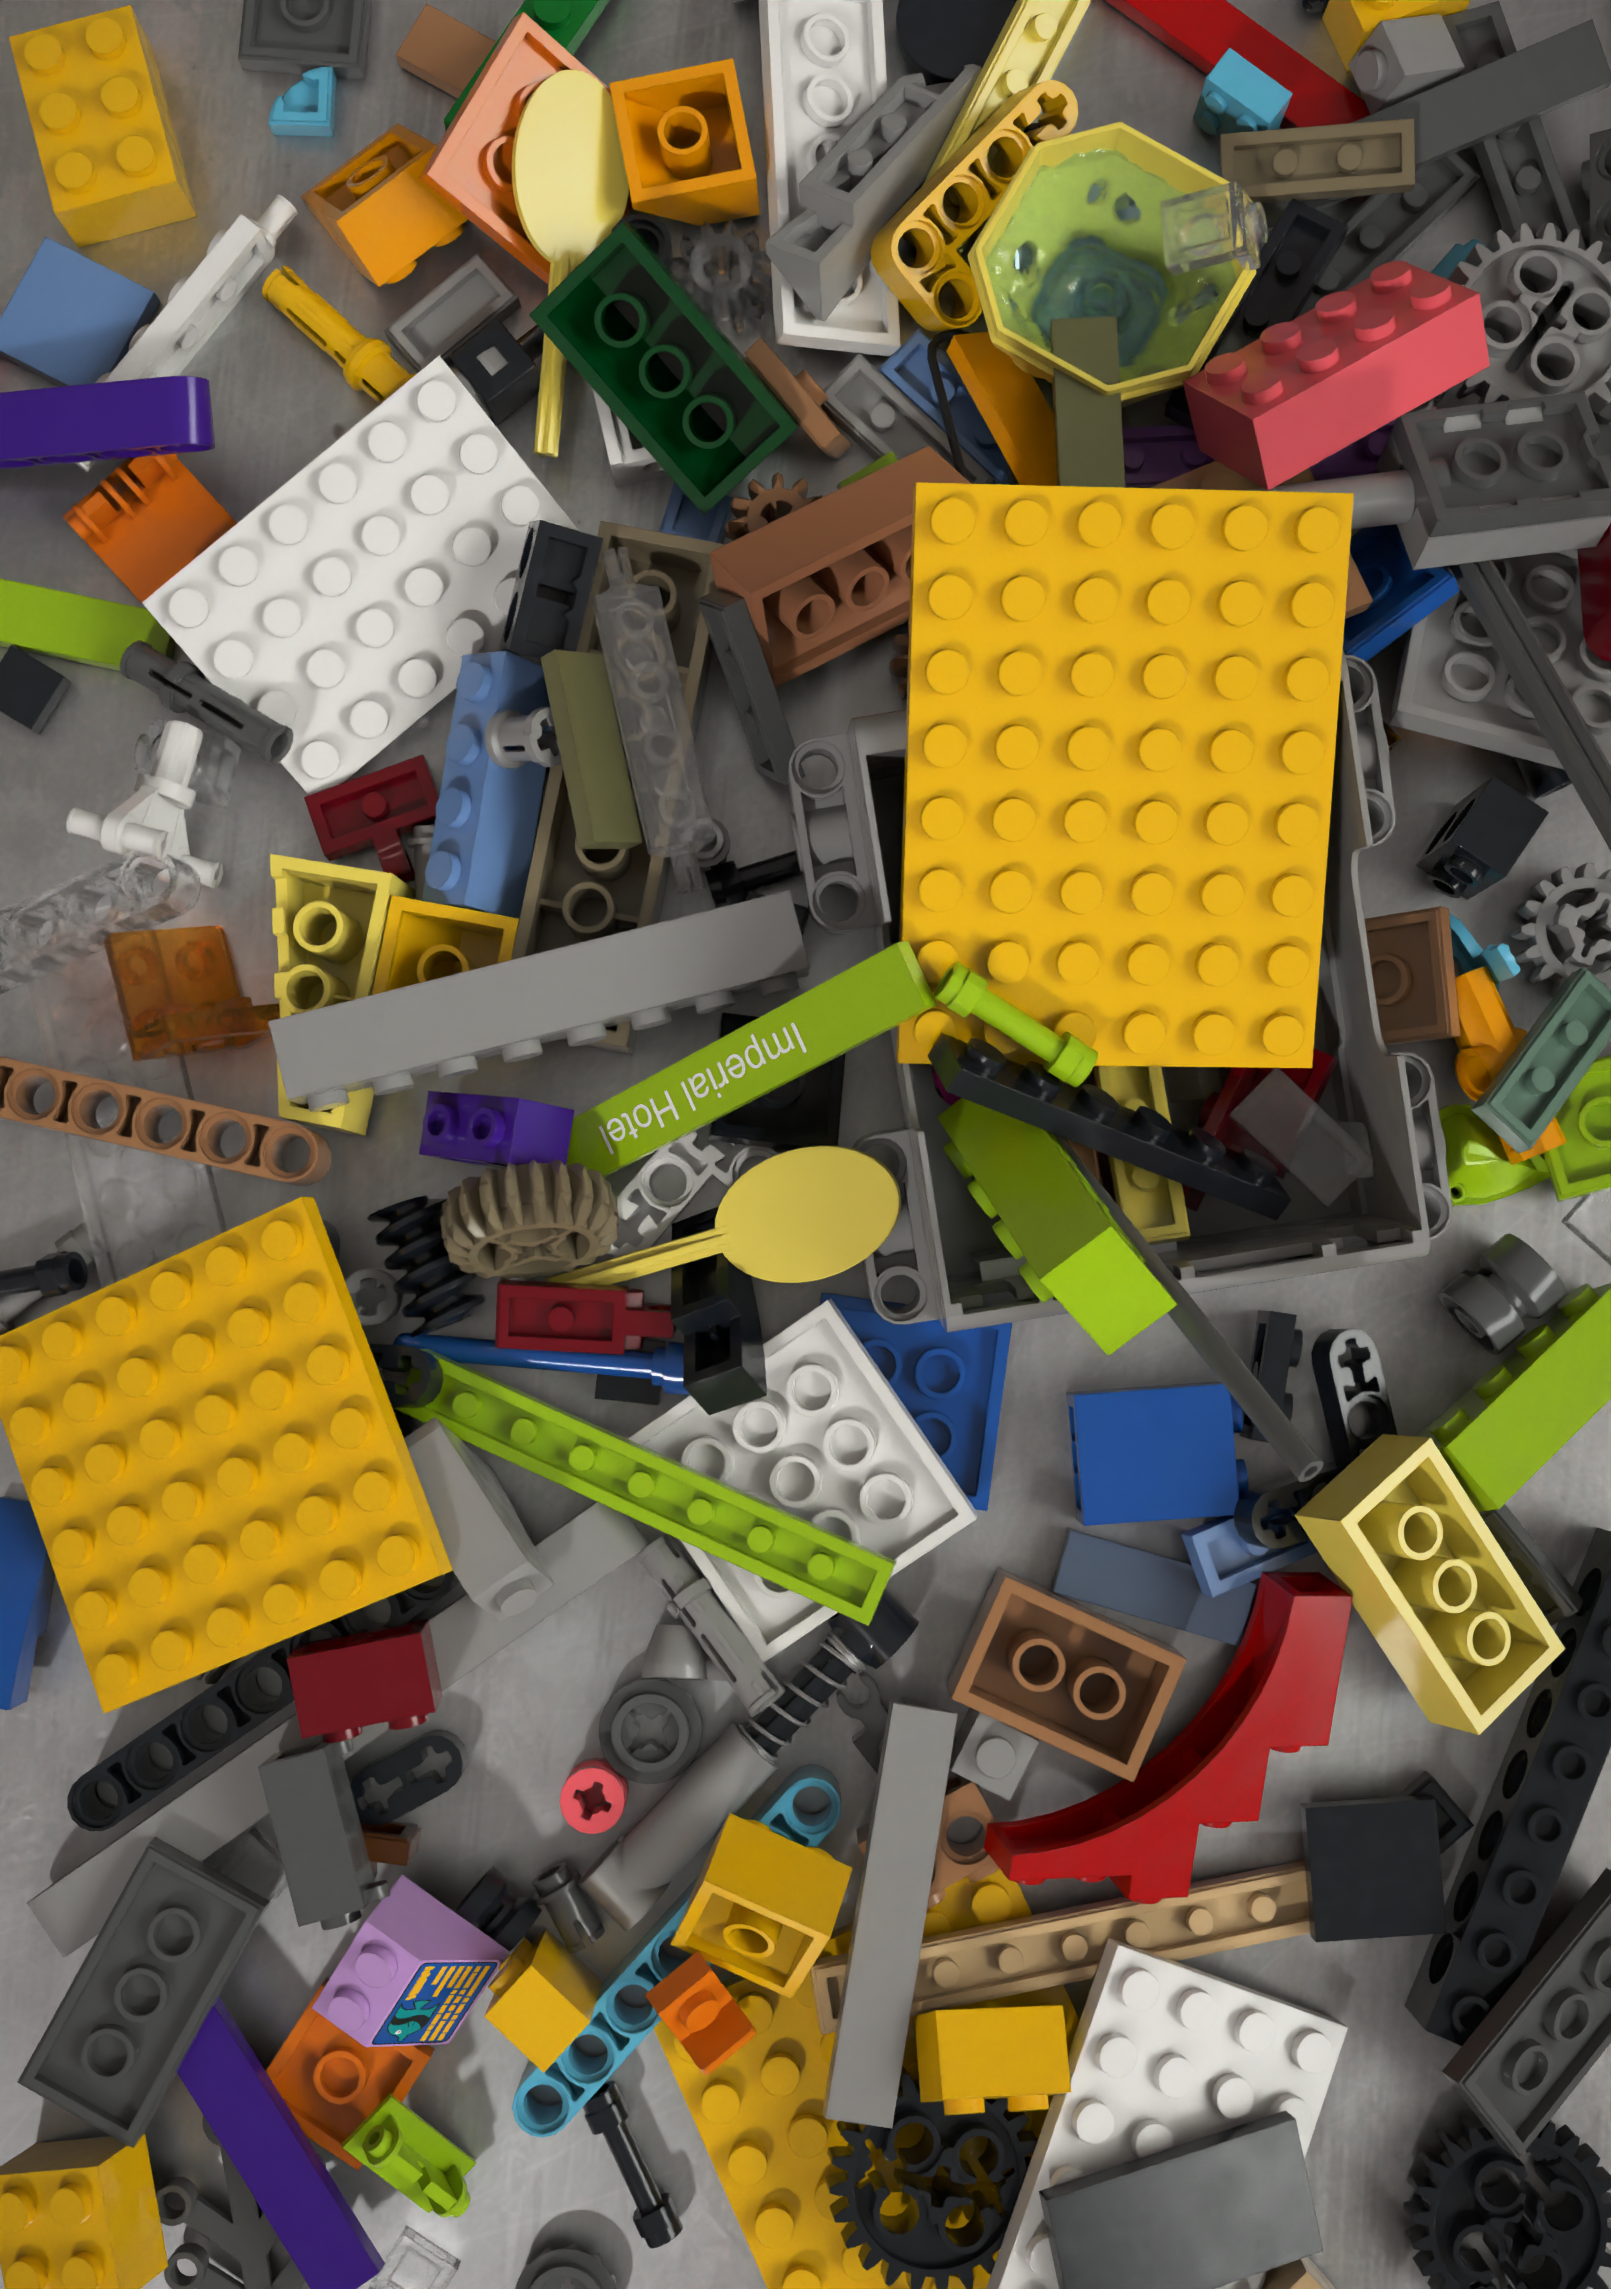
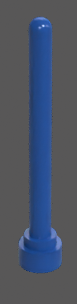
(662, 1366)

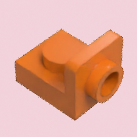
(701, 2013)

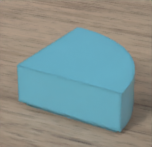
(307, 106)

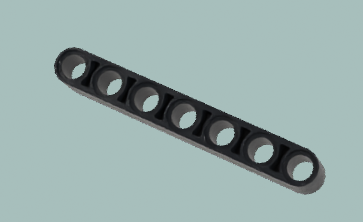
(245, 1708)

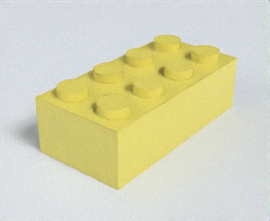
(1430, 1582)

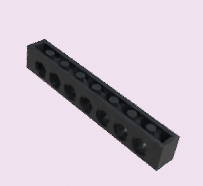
(1525, 1820)

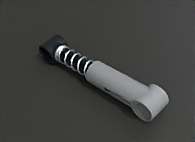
(739, 1762)

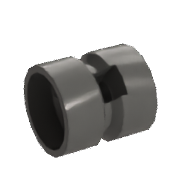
(1506, 1289)

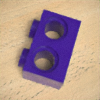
(494, 1130)

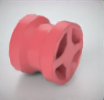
(599, 1784)

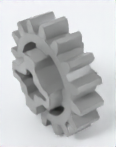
(1560, 927)

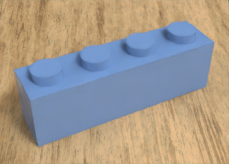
(485, 810)

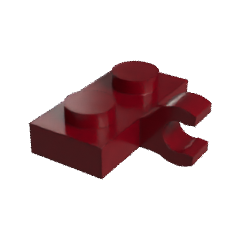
(376, 813)

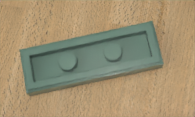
(1548, 1062)

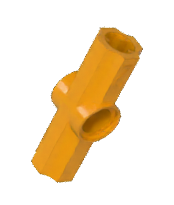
(1486, 1045)

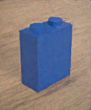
(1155, 1453)

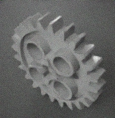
(1573, 353)

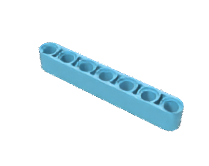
(646, 1965)

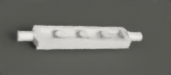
(204, 298)

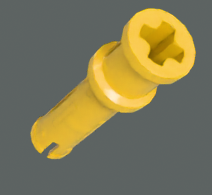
(364, 360)

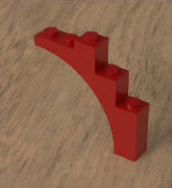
(1215, 1770)

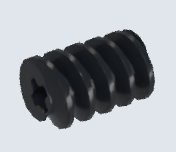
(427, 1264)

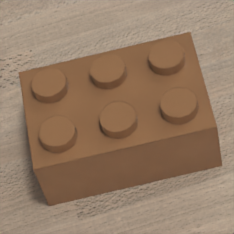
(1065, 1674)

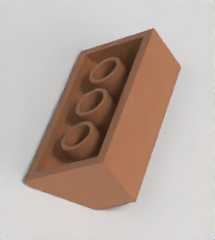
(831, 567)

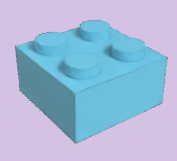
(1240, 98)

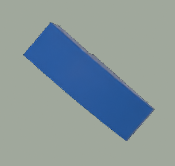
(24, 1597)

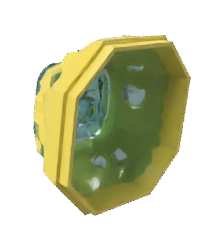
(1089, 229)

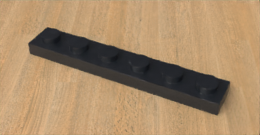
(1097, 1121)

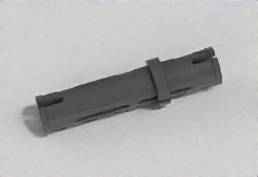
(163, 674)

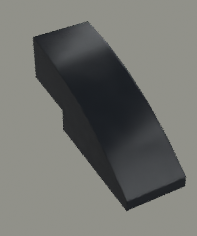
(720, 1326)

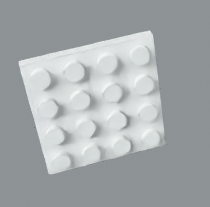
(825, 1448)

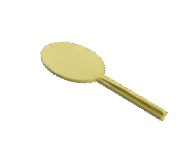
(568, 198)
(781, 1221)

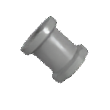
(524, 733)

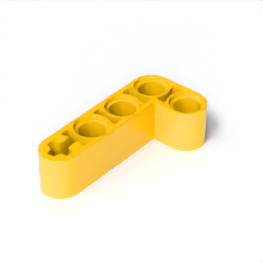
(978, 195)

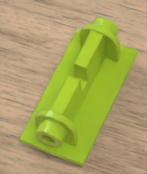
(413, 2158)

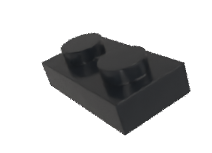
(1274, 1350)

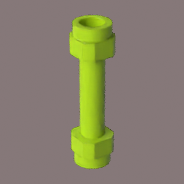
(1064, 1055)

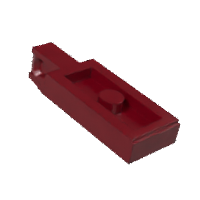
(576, 1317)

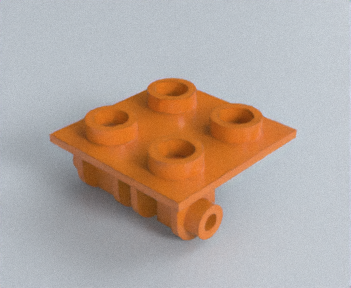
(149, 521)

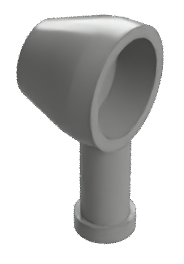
(677, 1655)

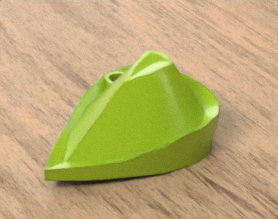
(1479, 1162)

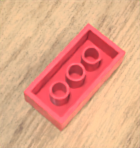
(1336, 372)

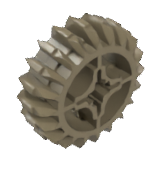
(529, 1220)

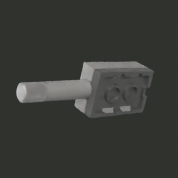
(1486, 481)

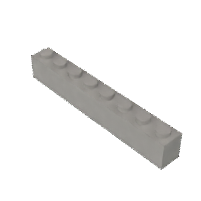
(539, 1000)

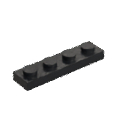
(1287, 275)

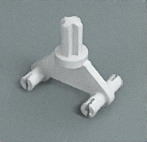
(154, 815)

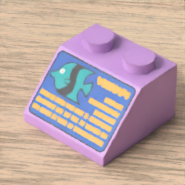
(409, 1972)

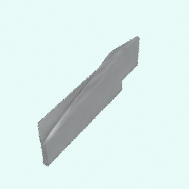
(864, 186)

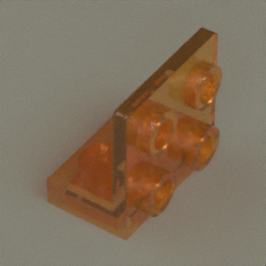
(182, 993)

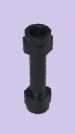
(730, 883)
(52, 1274)
(655, 2212)

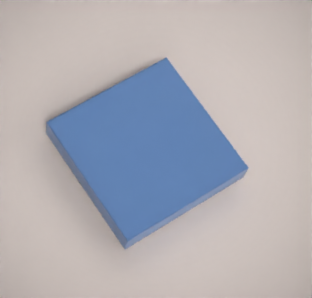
(72, 317)

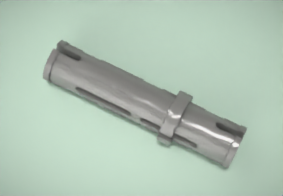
(717, 1633)

